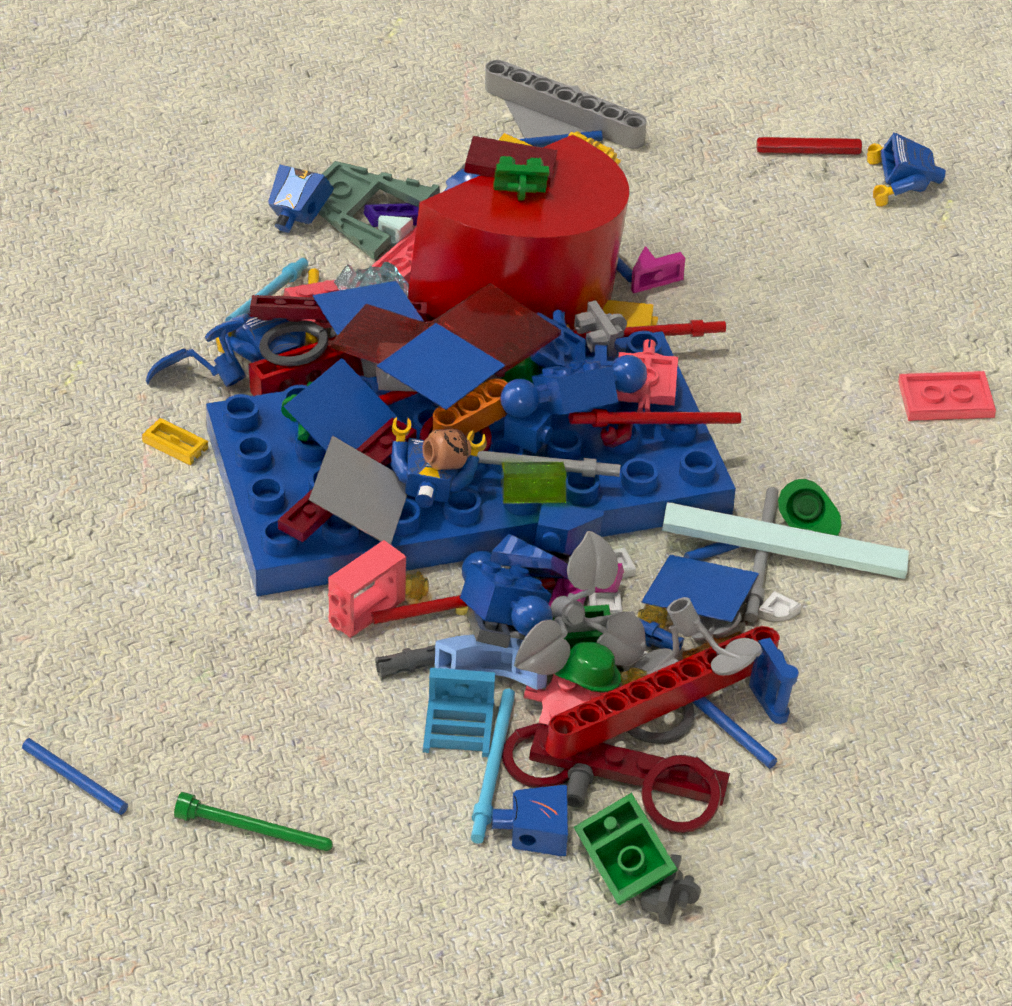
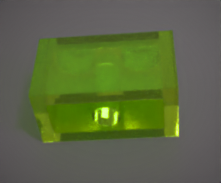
(533, 482)

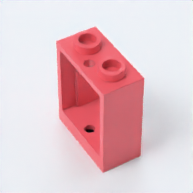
(379, 564)

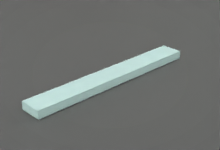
(785, 540)

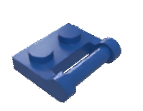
(770, 675)

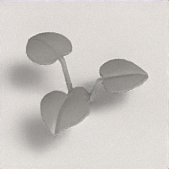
(589, 567)
(687, 622)

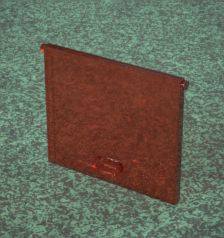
(498, 326)
(376, 334)

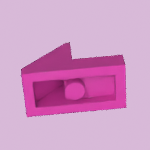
(656, 272)

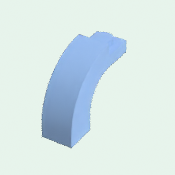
(468, 654)

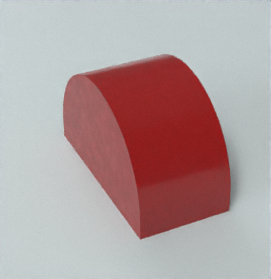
(541, 251)

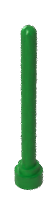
(189, 807)

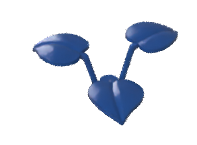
(226, 364)

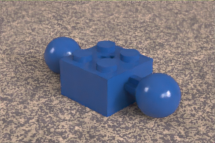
(574, 387)
(504, 593)

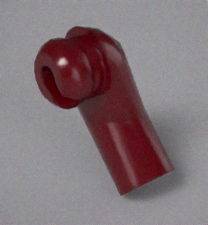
(616, 437)

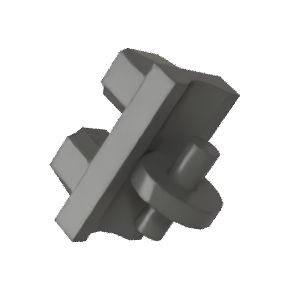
(673, 890)

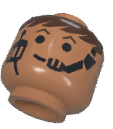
(446, 449)

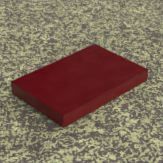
(486, 153)

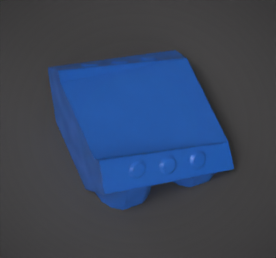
(516, 552)

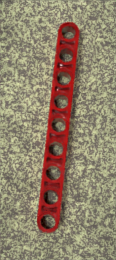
(643, 699)

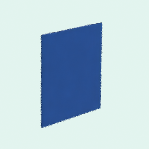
(343, 305)
(441, 366)
(340, 407)
(711, 587)

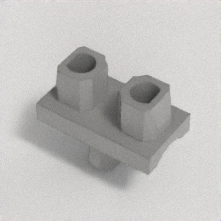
(603, 327)

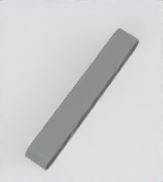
(565, 103)

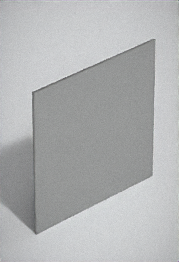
(537, 124)
(359, 491)

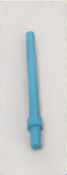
(289, 274)
(483, 810)

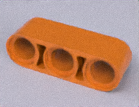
(474, 410)

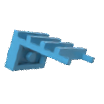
(459, 697)

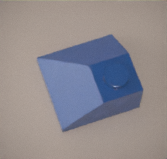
(564, 527)

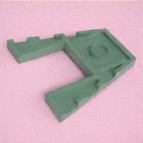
(352, 189)

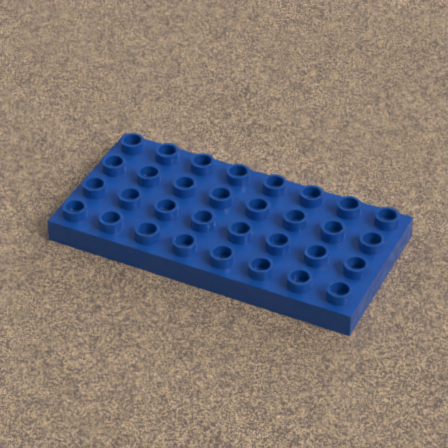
(272, 470)

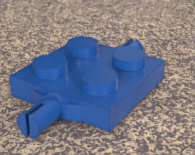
(563, 349)

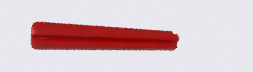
(809, 145)

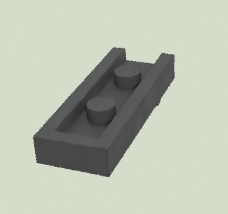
(488, 632)

